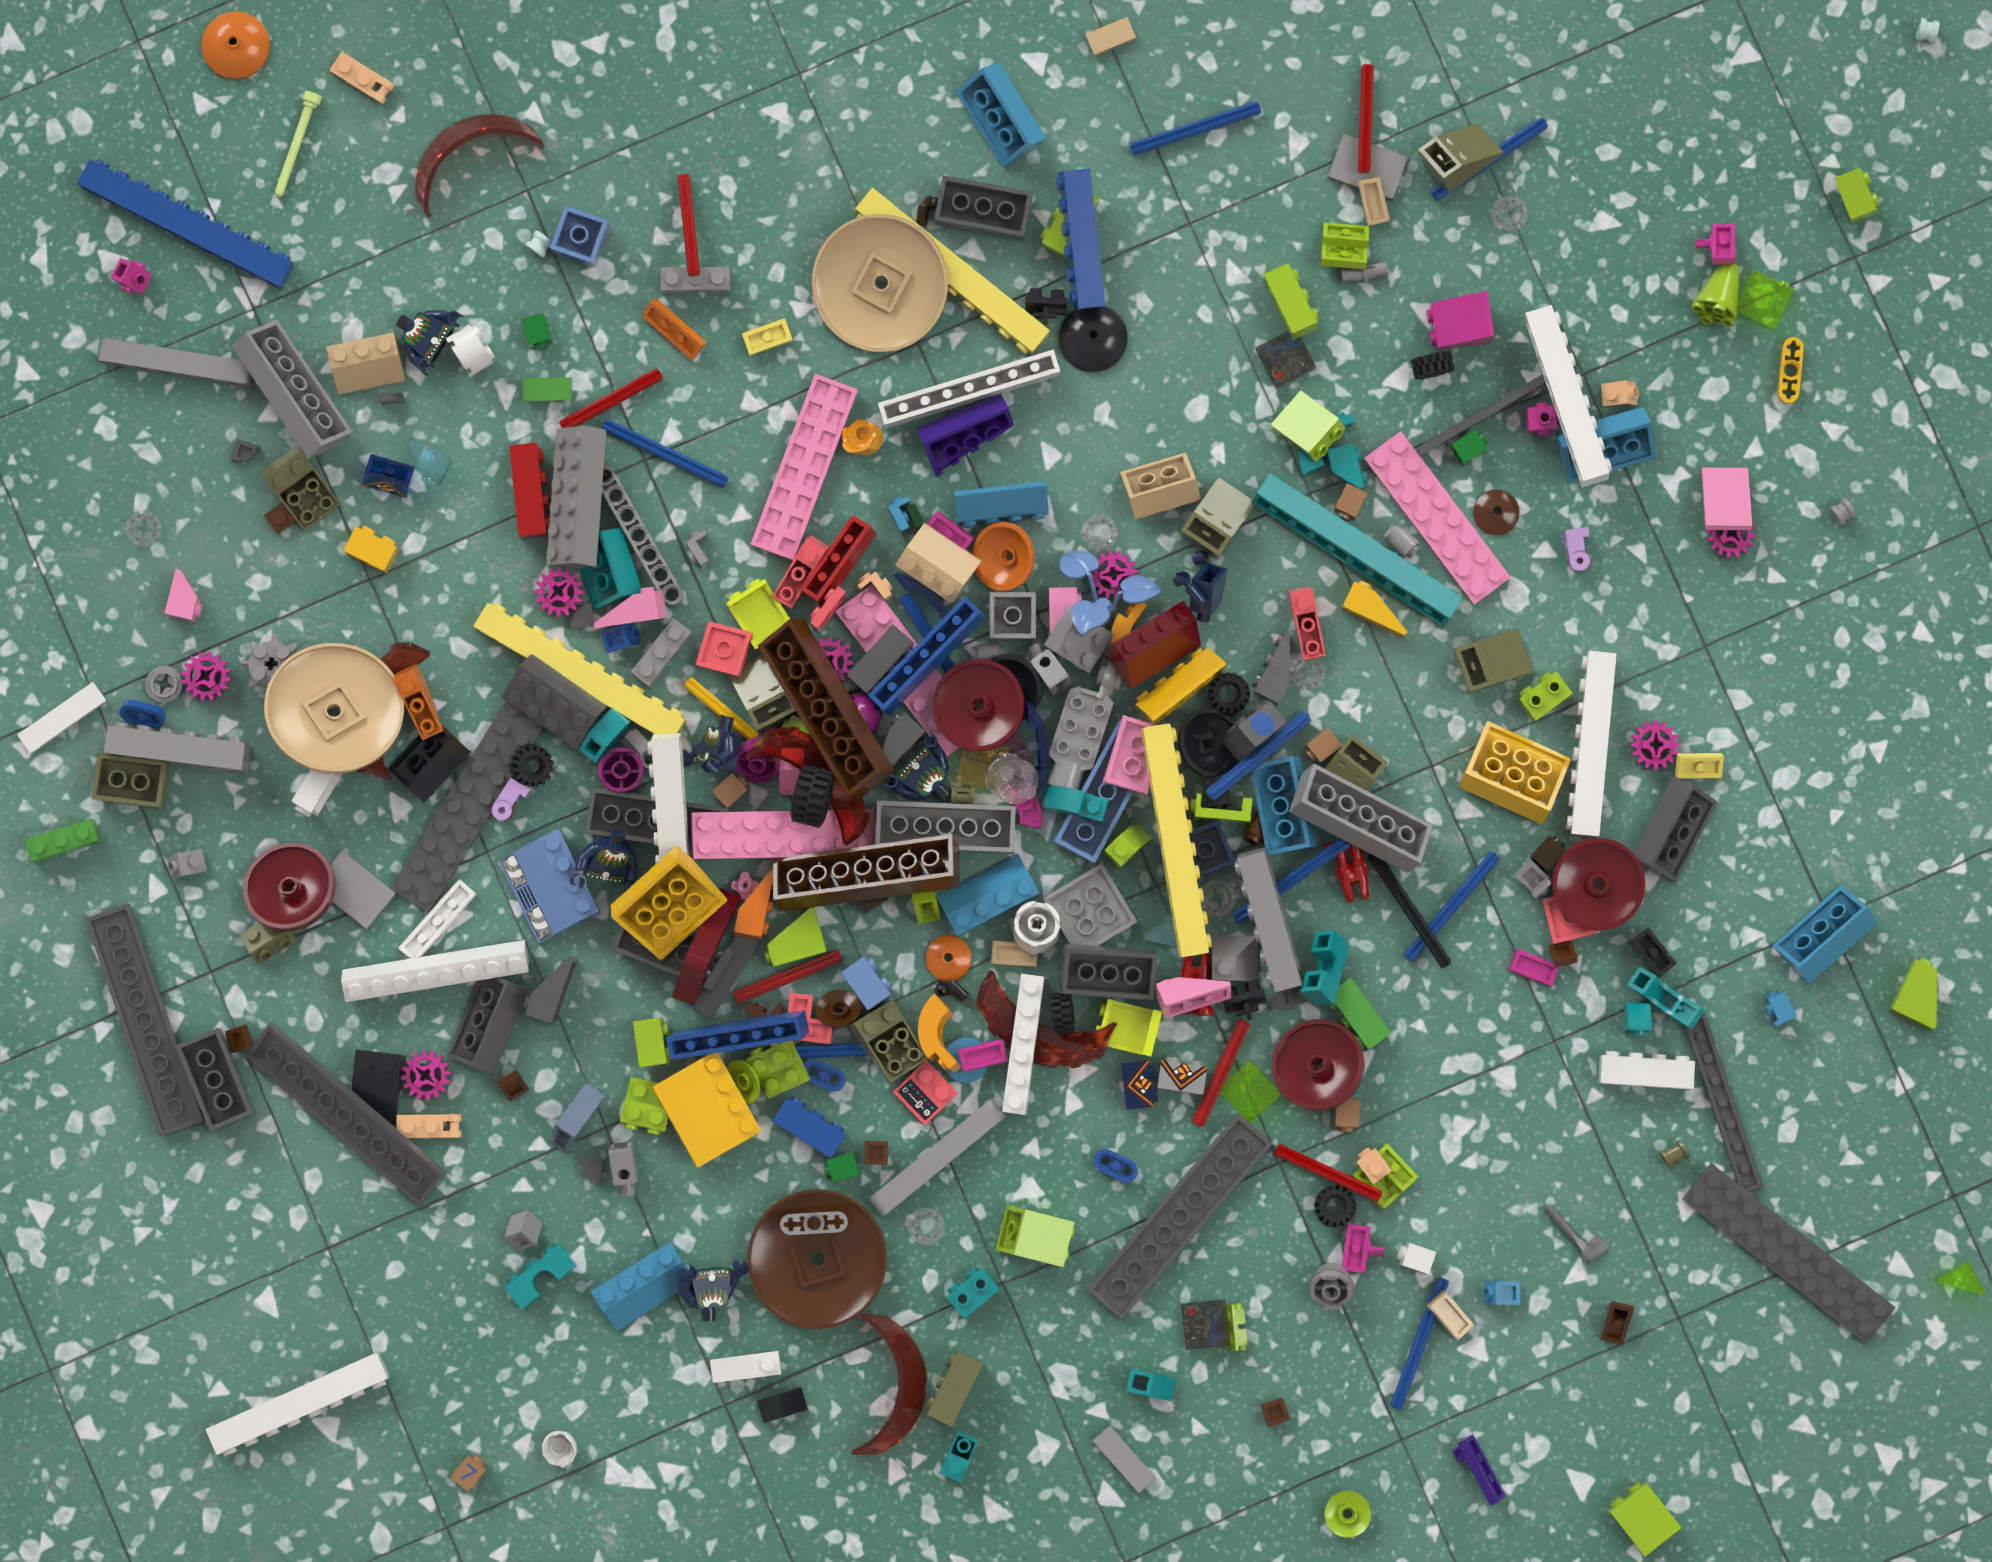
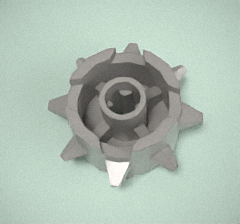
(262, 656)

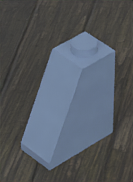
(576, 1117)

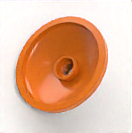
(246, 55)
(993, 549)

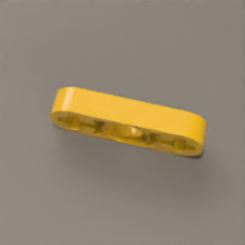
(1782, 376)

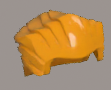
(862, 438)

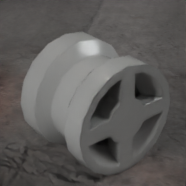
(1842, 512)

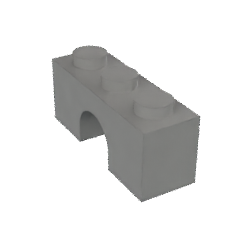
(711, 280)
(661, 652)

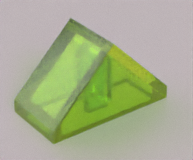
(1961, 1277)

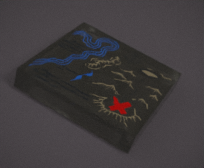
(1285, 359)
(1205, 1324)

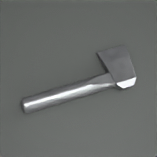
(1588, 1251)

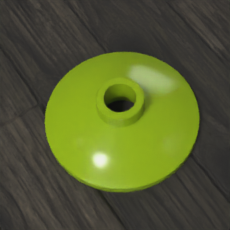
(745, 1080)
(1356, 1522)

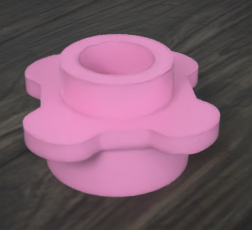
(738, 885)

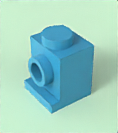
(1779, 1007)

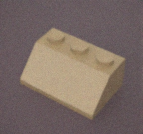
(366, 363)
(1160, 486)
(938, 563)

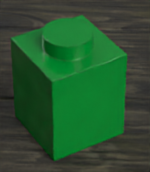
(537, 332)
(1469, 447)
(841, 1167)

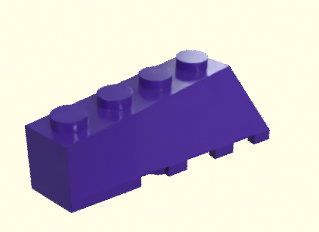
(964, 431)

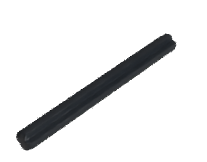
(1410, 911)

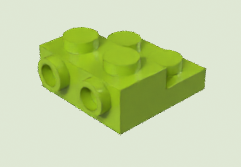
(778, 1067)
(643, 1108)

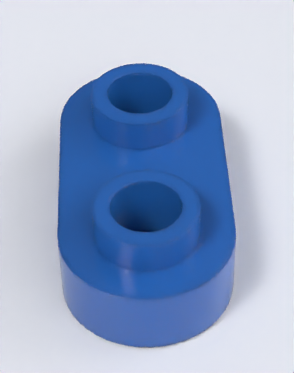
(142, 714)
(823, 1075)
(1115, 1166)

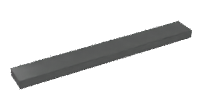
(1483, 414)
(1723, 1105)

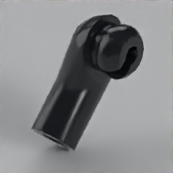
(951, 988)

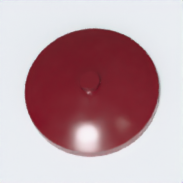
(978, 705)
(1598, 884)
(289, 887)
(1318, 1065)

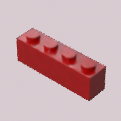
(528, 490)
(838, 560)

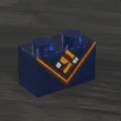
(388, 476)
(1138, 1085)

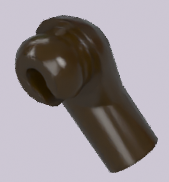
(923, 209)

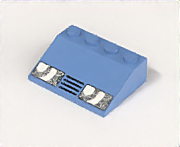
(543, 889)

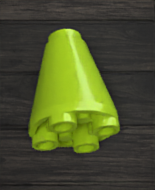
(1719, 297)

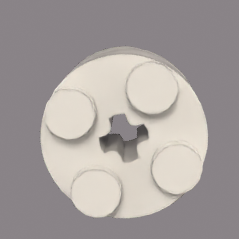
(470, 349)
(1036, 914)

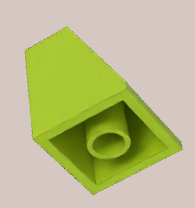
(1035, 1236)

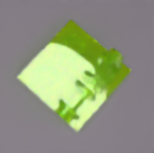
(1764, 299)
(1250, 1091)

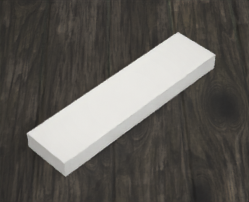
(62, 718)
(437, 920)

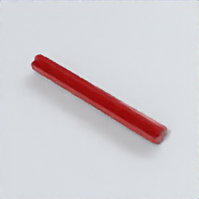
(1365, 118)
(688, 224)
(612, 399)
(787, 976)
(1221, 1073)
(1328, 1173)

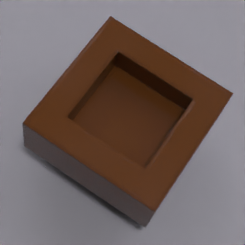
(280, 518)
(1563, 954)
(239, 1038)
(513, 1085)
(876, 1152)
(1275, 1412)

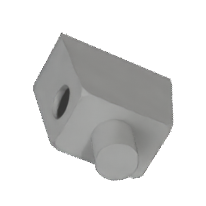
(1054, 676)
(623, 1157)

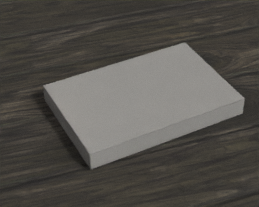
(1384, 163)
(359, 891)

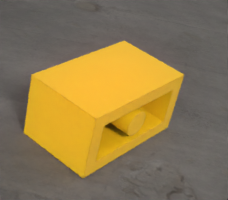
(371, 549)

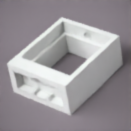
(315, 792)

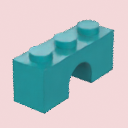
(1322, 985)
(523, 1287)

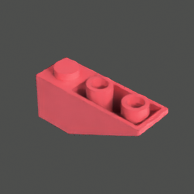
(799, 570)
(1306, 622)

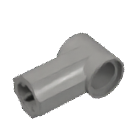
(636, 742)

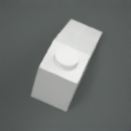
(746, 1366)

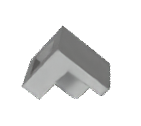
(523, 1230)

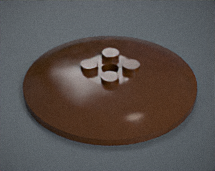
(810, 1293)

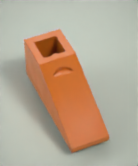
(418, 701)
(752, 913)

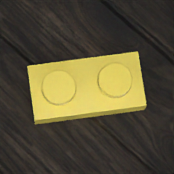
(767, 337)
(1699, 765)

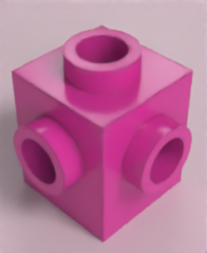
(131, 276)
(1534, 421)

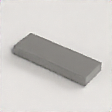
(1124, 1459)

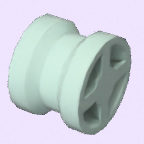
(1927, 30)
(539, 244)

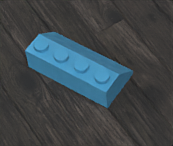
(1000, 114)
(1625, 438)
(1001, 503)
(1274, 792)
(988, 895)
(1825, 934)
(641, 1286)

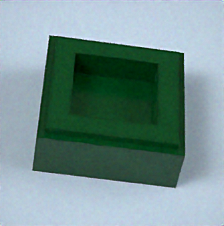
(915, 516)

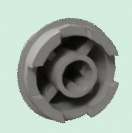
(1331, 1286)

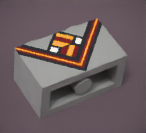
(1182, 1077)

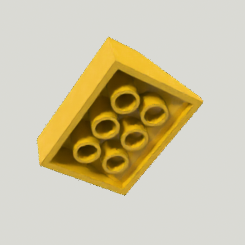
(1181, 686)
(1515, 772)
(667, 903)
(706, 1109)

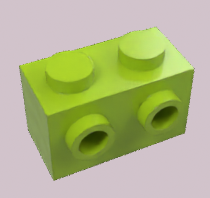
(1857, 194)
(1544, 696)
(651, 1042)

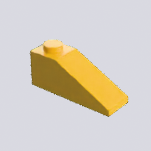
(1368, 605)

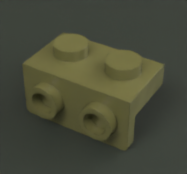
(264, 942)

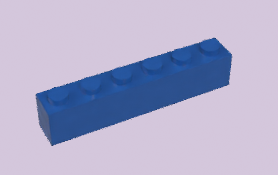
(1081, 238)
(927, 656)
(737, 1035)

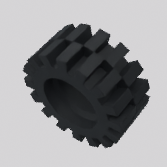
(1432, 365)
(1229, 679)
(518, 765)
(1062, 1013)
(1349, 1206)

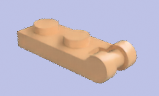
(361, 77)
(429, 1126)

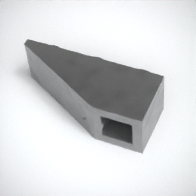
(1277, 673)

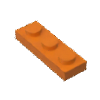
(673, 329)

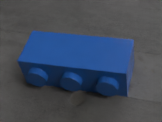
(810, 1127)

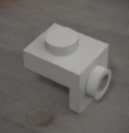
(696, 554)
(187, 863)
(1534, 878)

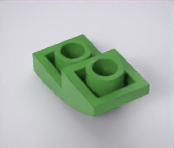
(547, 389)

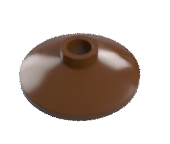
(1492, 523)
(838, 1008)

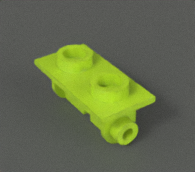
(1238, 1337)

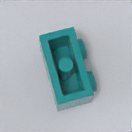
(972, 1292)

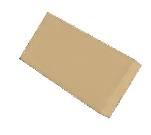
(1110, 36)
(1373, 201)
(1012, 954)
(1450, 1315)

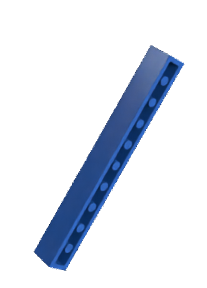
(186, 224)

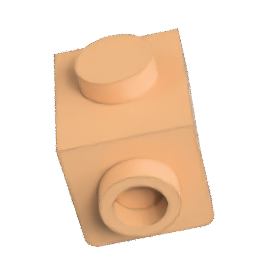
(1619, 393)
(882, 586)
(1373, 1164)

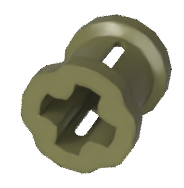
(962, 795)
(1674, 1154)

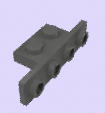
(725, 973)

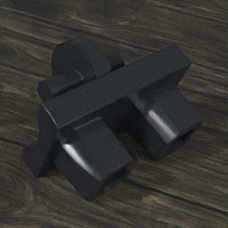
(1046, 306)
(1246, 1002)

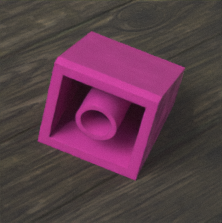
(1461, 322)

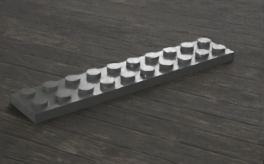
(465, 809)
(144, 1019)
(345, 1114)
(1179, 1216)
(1788, 1253)

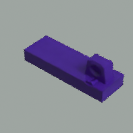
(1470, 1451)

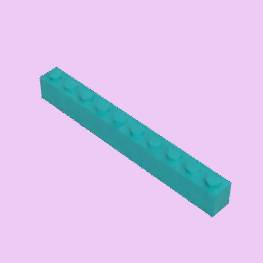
(1357, 550)

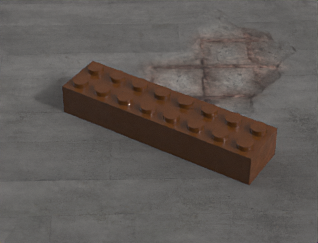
(826, 708)
(866, 872)

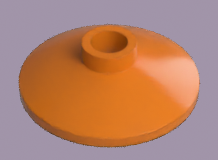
(948, 970)

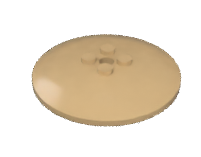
(848, 291)
(340, 679)

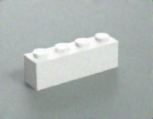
(1646, 1071)

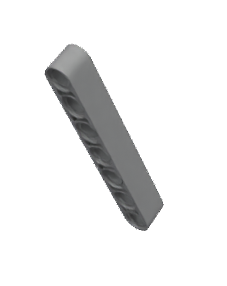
(174, 362)
(646, 544)
(937, 1158)

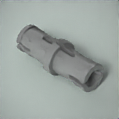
(1372, 271)

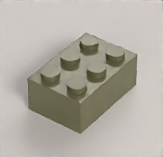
(130, 781)
(953, 1387)

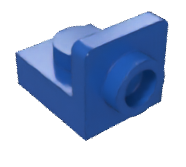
(620, 637)

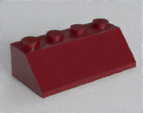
(1155, 645)

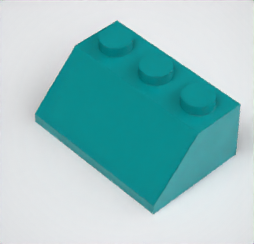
(614, 574)

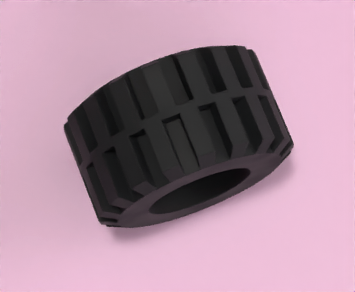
(812, 796)

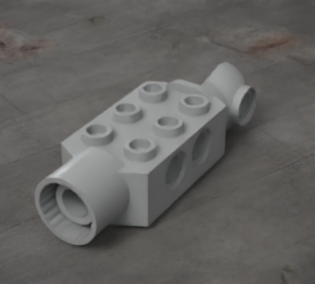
(1082, 729)

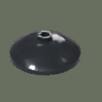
(1089, 353)
(1026, 676)
(1209, 727)

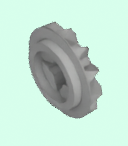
(159, 674)

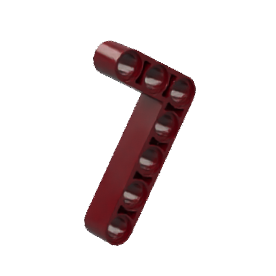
(703, 949)

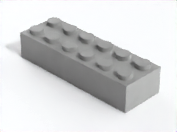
(292, 389)
(576, 497)
(178, 749)
(1361, 818)
(972, 825)
(1270, 919)

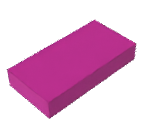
(1533, 967)
(982, 1055)

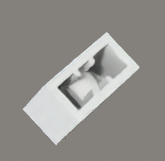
(1416, 1258)

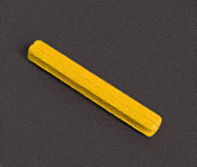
(719, 708)

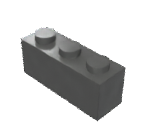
(880, 659)

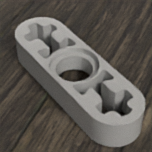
(796, 1218)

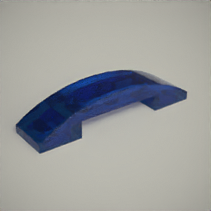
(911, 584)
(1034, 720)

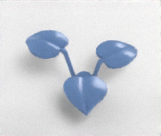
(1090, 615)

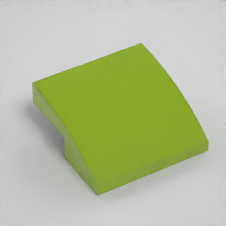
(1344, 245)
(1394, 1182)

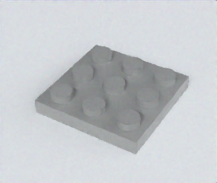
(1091, 908)

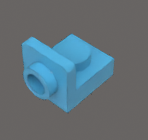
(900, 518)
(1501, 1292)

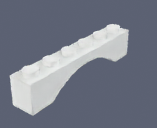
(1023, 1044)

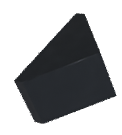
(782, 1405)

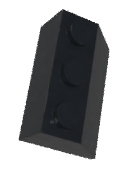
(429, 763)

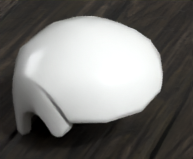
(559, 1448)

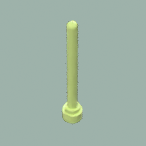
(311, 101)

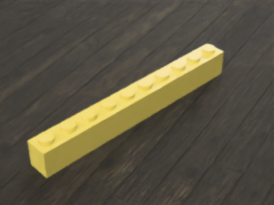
(973, 287)
(591, 677)
(1175, 841)

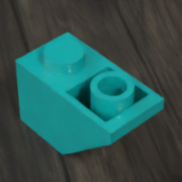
(1345, 466)
(604, 735)
(1637, 1019)
(1150, 1384)
(959, 1456)

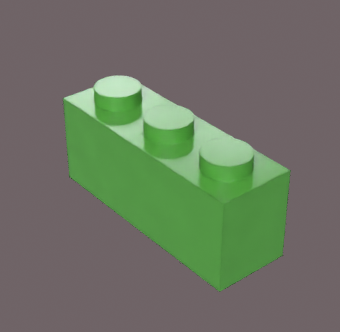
(63, 841)
(1359, 1015)

